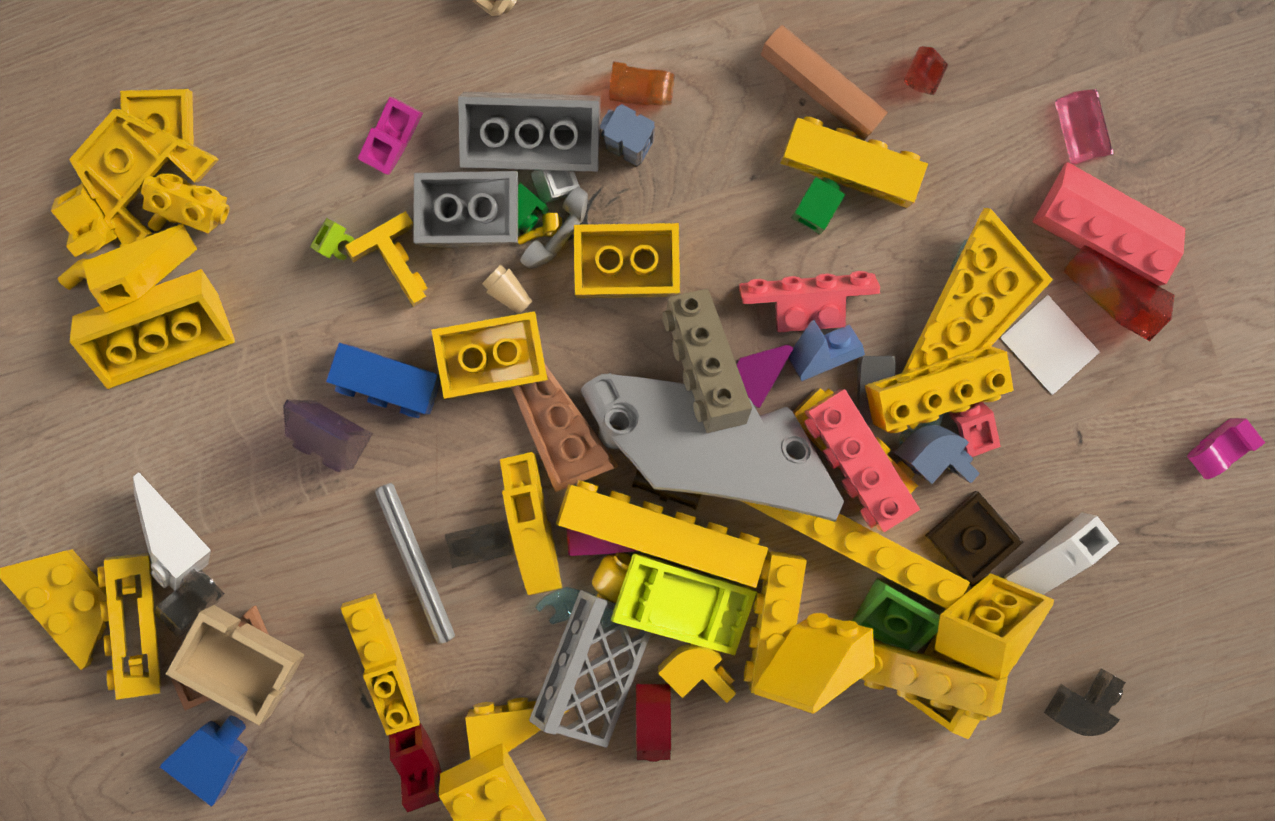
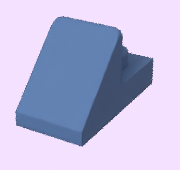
(819, 352)

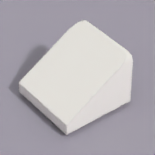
(554, 184)

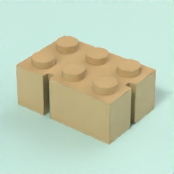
(235, 664)

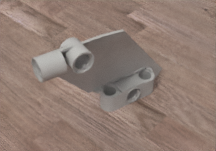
(731, 463)

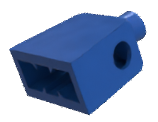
(209, 759)

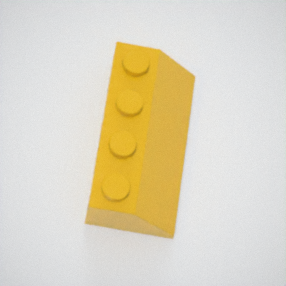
(152, 333)

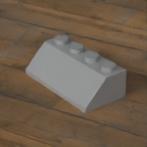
(529, 131)

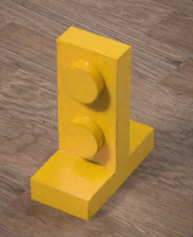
(393, 254)

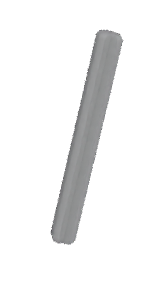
(415, 563)

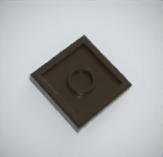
(974, 538)

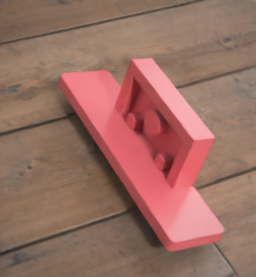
(809, 298)

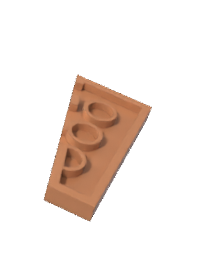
(561, 434)

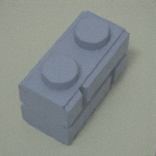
(627, 134)

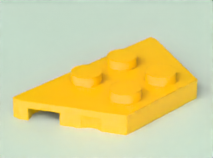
(63, 599)

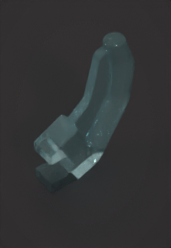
(564, 601)

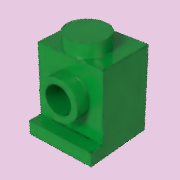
(528, 208)

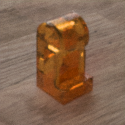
(641, 85)

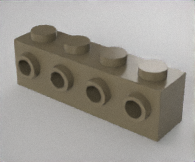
(707, 361)

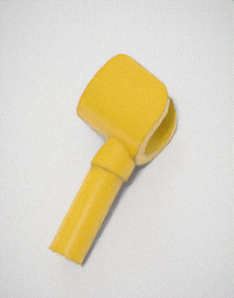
(551, 224)

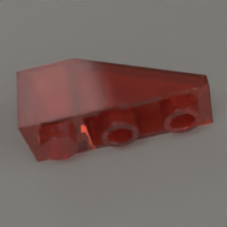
(1122, 293)

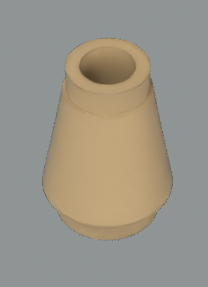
(507, 289)

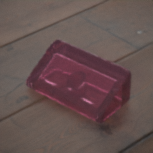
(1084, 126)

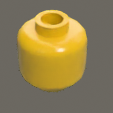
(610, 575)

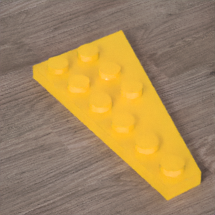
(982, 296)

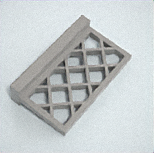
(568, 667)

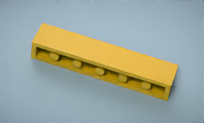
(662, 535)

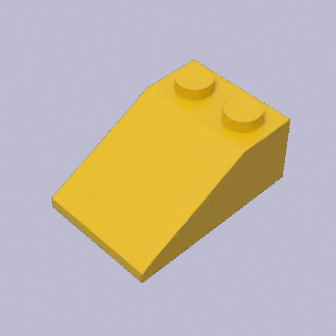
(489, 355)
(991, 625)
(817, 662)

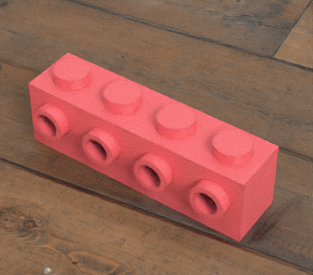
(861, 461)

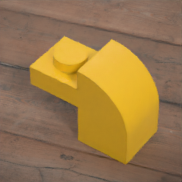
(82, 220)
(690, 665)

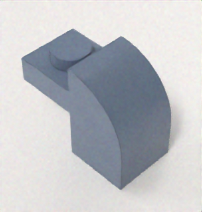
(935, 449)

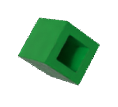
(818, 204)

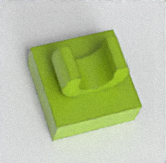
(329, 237)

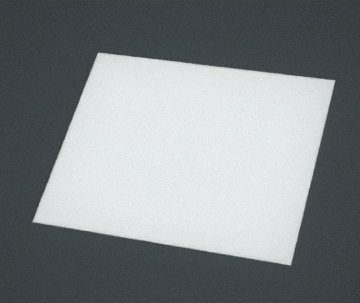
(1050, 344)

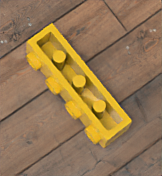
(939, 389)
(776, 610)
(936, 679)

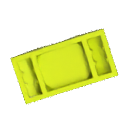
(683, 604)

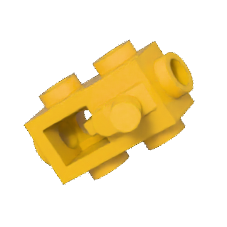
(181, 202)

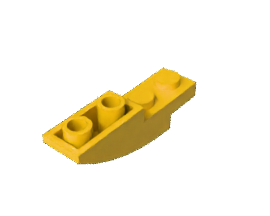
(529, 524)
(383, 663)

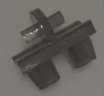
(479, 543)

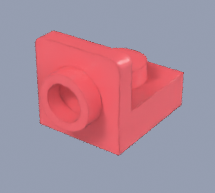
(978, 428)

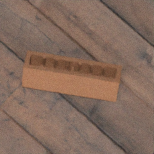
(823, 82)

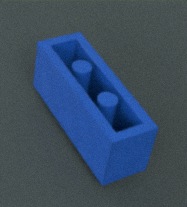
(383, 380)

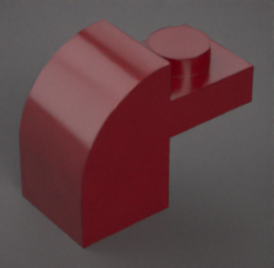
(653, 722)
(417, 765)

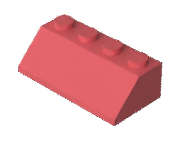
(1111, 223)

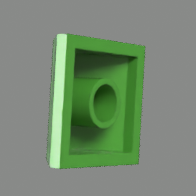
(896, 617)

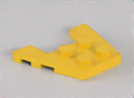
(121, 157)

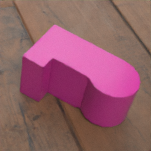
(1224, 447)

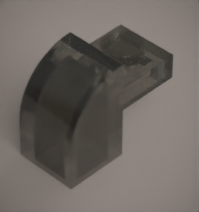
(184, 604)
(1090, 713)

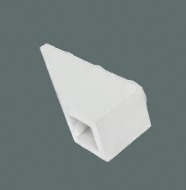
(1064, 555)

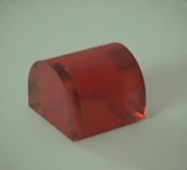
(926, 70)

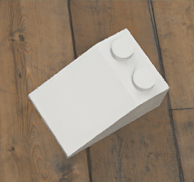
(169, 540)

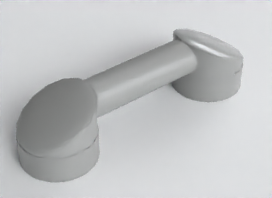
(539, 254)

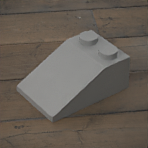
(465, 209)

